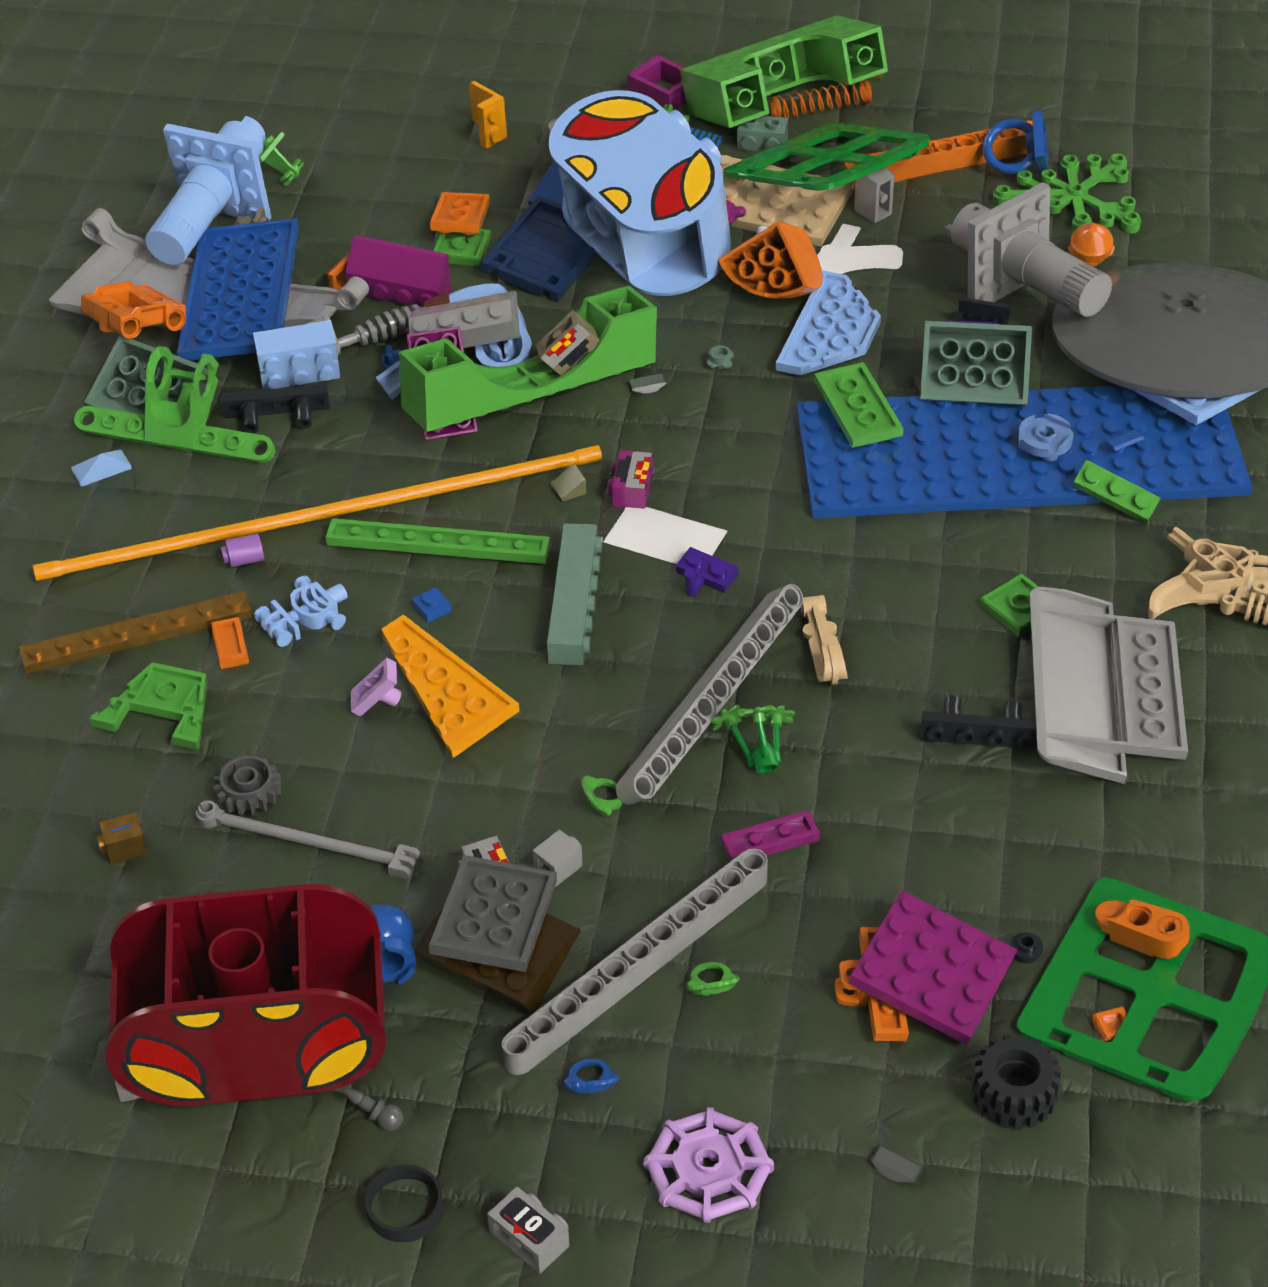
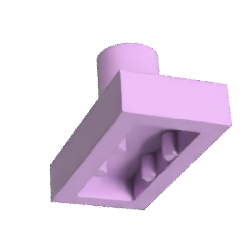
(376, 686)

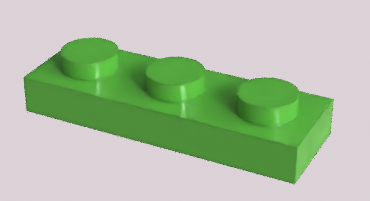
(1116, 491)

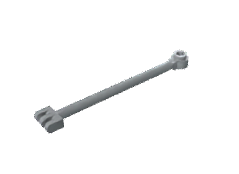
(400, 862)

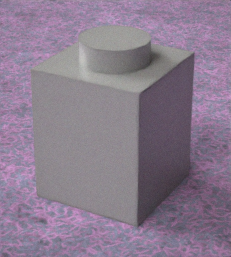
(559, 855)

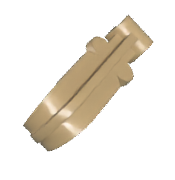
(822, 643)

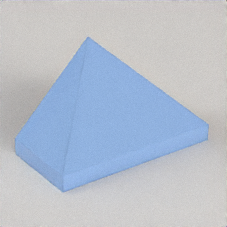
(100, 467)

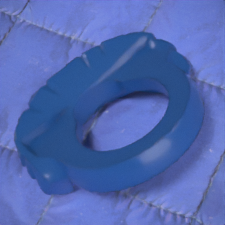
(577, 1085)

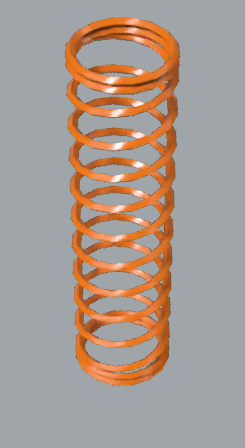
(866, 97)

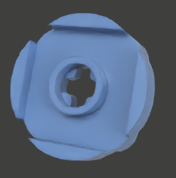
(1033, 439)

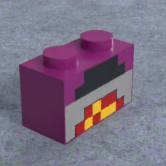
(631, 479)

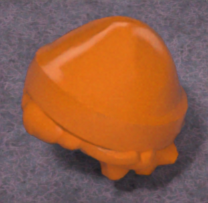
(1091, 243)

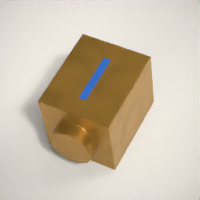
(122, 838)

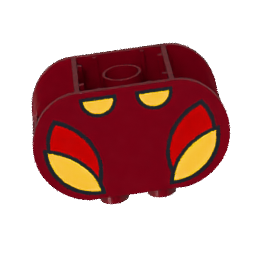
(245, 995)

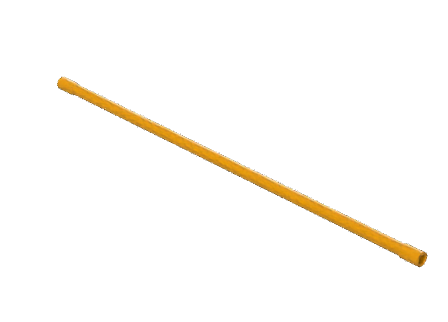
(58, 568)

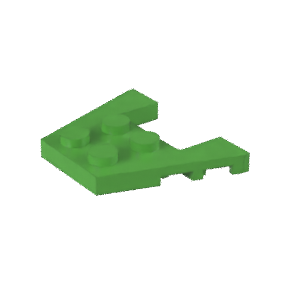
(162, 693)

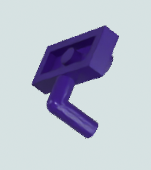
(705, 569)

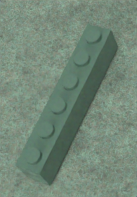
(573, 594)

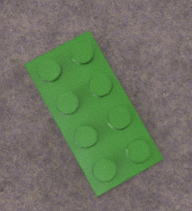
(858, 405)

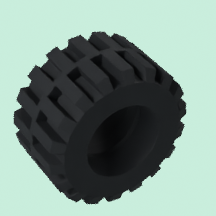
(1016, 1103)

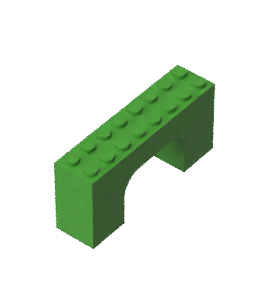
(737, 84)

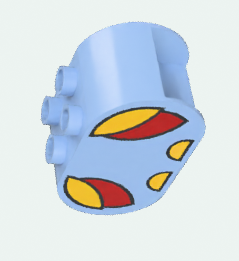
(642, 191)

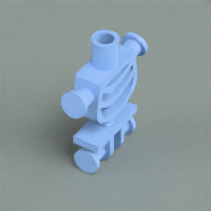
(311, 614)

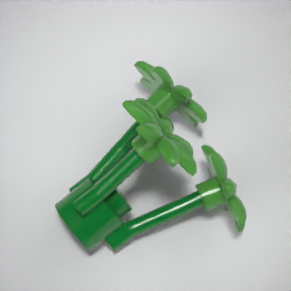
(764, 758)

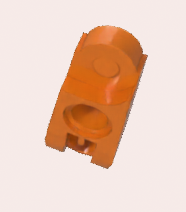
(1144, 927)

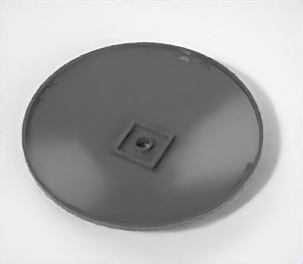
(1174, 331)

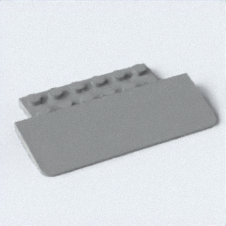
(1103, 685)

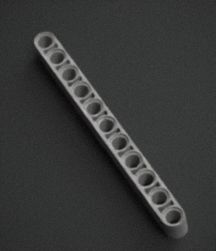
(708, 695)
(633, 962)

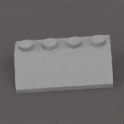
(480, 319)

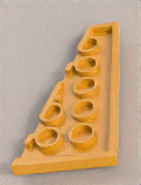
(453, 694)

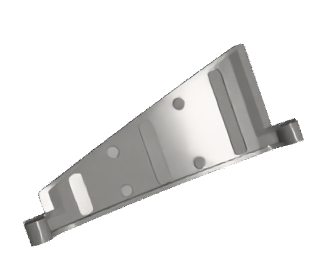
(126, 258)

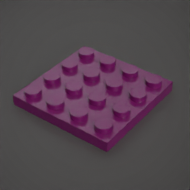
(933, 967)

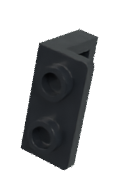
(982, 311)

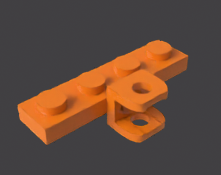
(886, 1020)

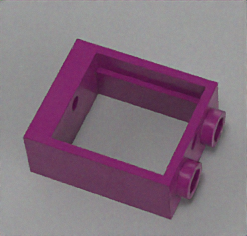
(645, 77)

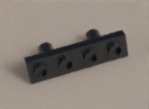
(275, 401)
(979, 730)

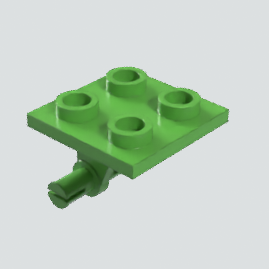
(275, 159)

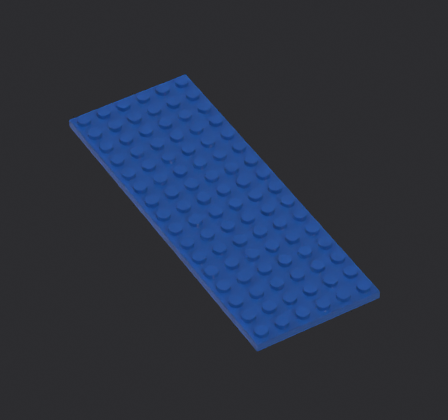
(971, 459)

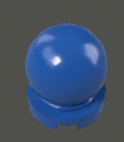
(396, 943)

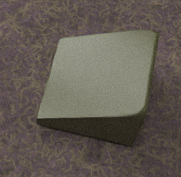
(569, 484)

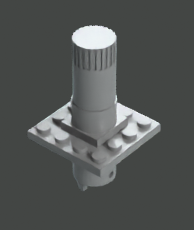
(1013, 250)

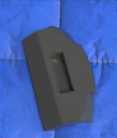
(647, 384)
(895, 1166)

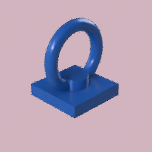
(1035, 140)

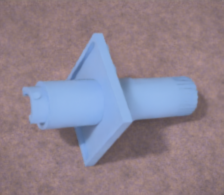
(212, 178)

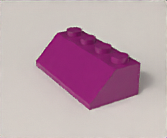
(398, 271)

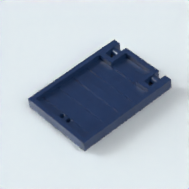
(540, 252)

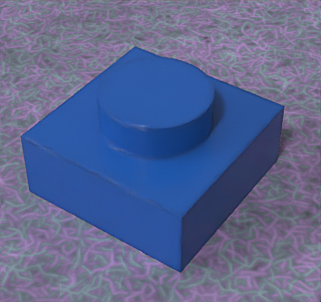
(431, 604)

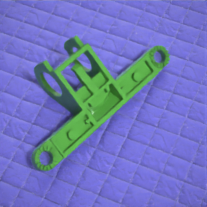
(173, 423)

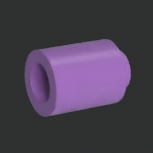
(243, 550)

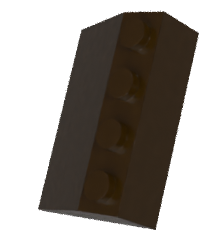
(514, 987)

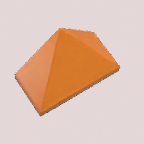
(337, 274)

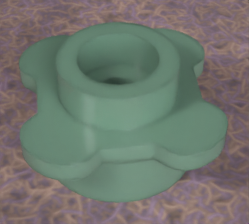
(720, 357)

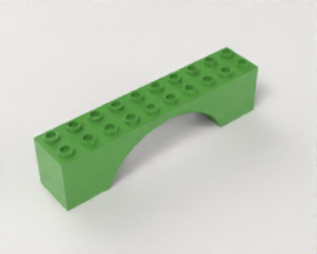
(447, 387)

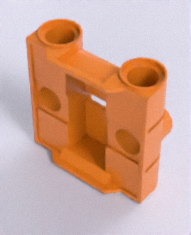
(129, 308)

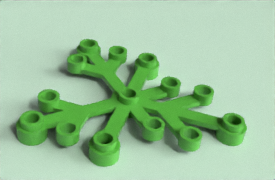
(1077, 194)

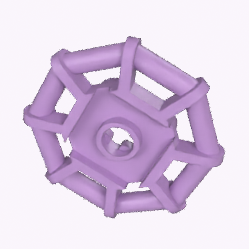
(708, 1181)

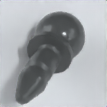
(388, 1116)

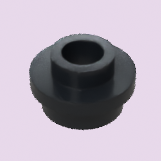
(1031, 951)

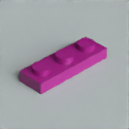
(772, 835)

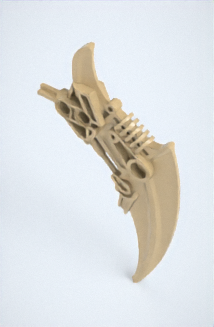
(1215, 575)

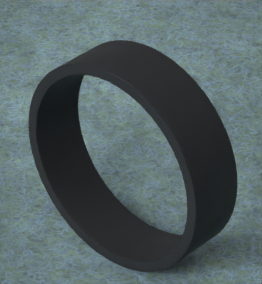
(393, 1174)

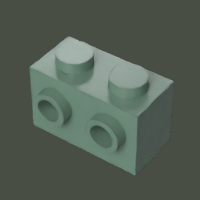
(762, 133)

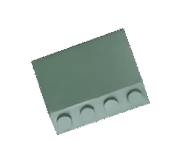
(976, 363)
(123, 376)

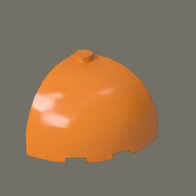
(775, 263)

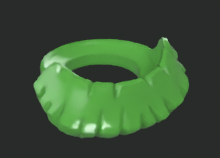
(600, 805)
(699, 987)

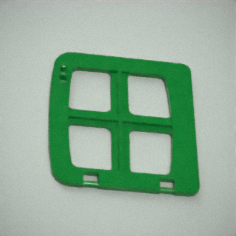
(752, 167)
(1152, 991)

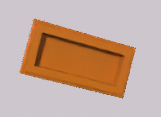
(230, 643)

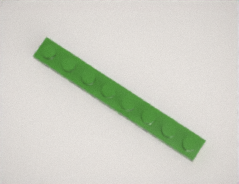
(438, 541)

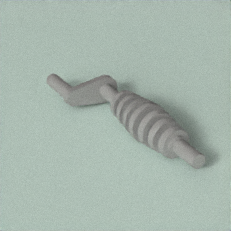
(381, 328)

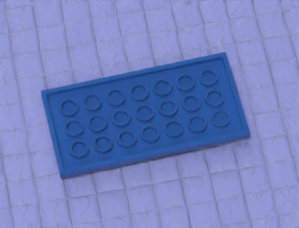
(238, 287)

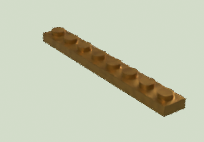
(133, 632)

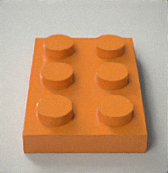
(460, 213)

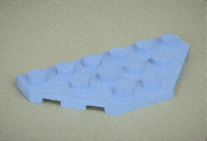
(830, 329)

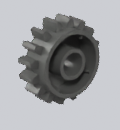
(247, 784)

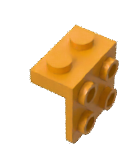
(488, 113)

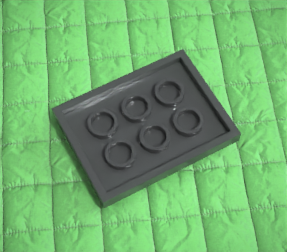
(493, 913)

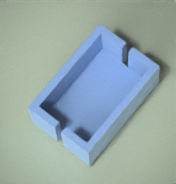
(297, 355)

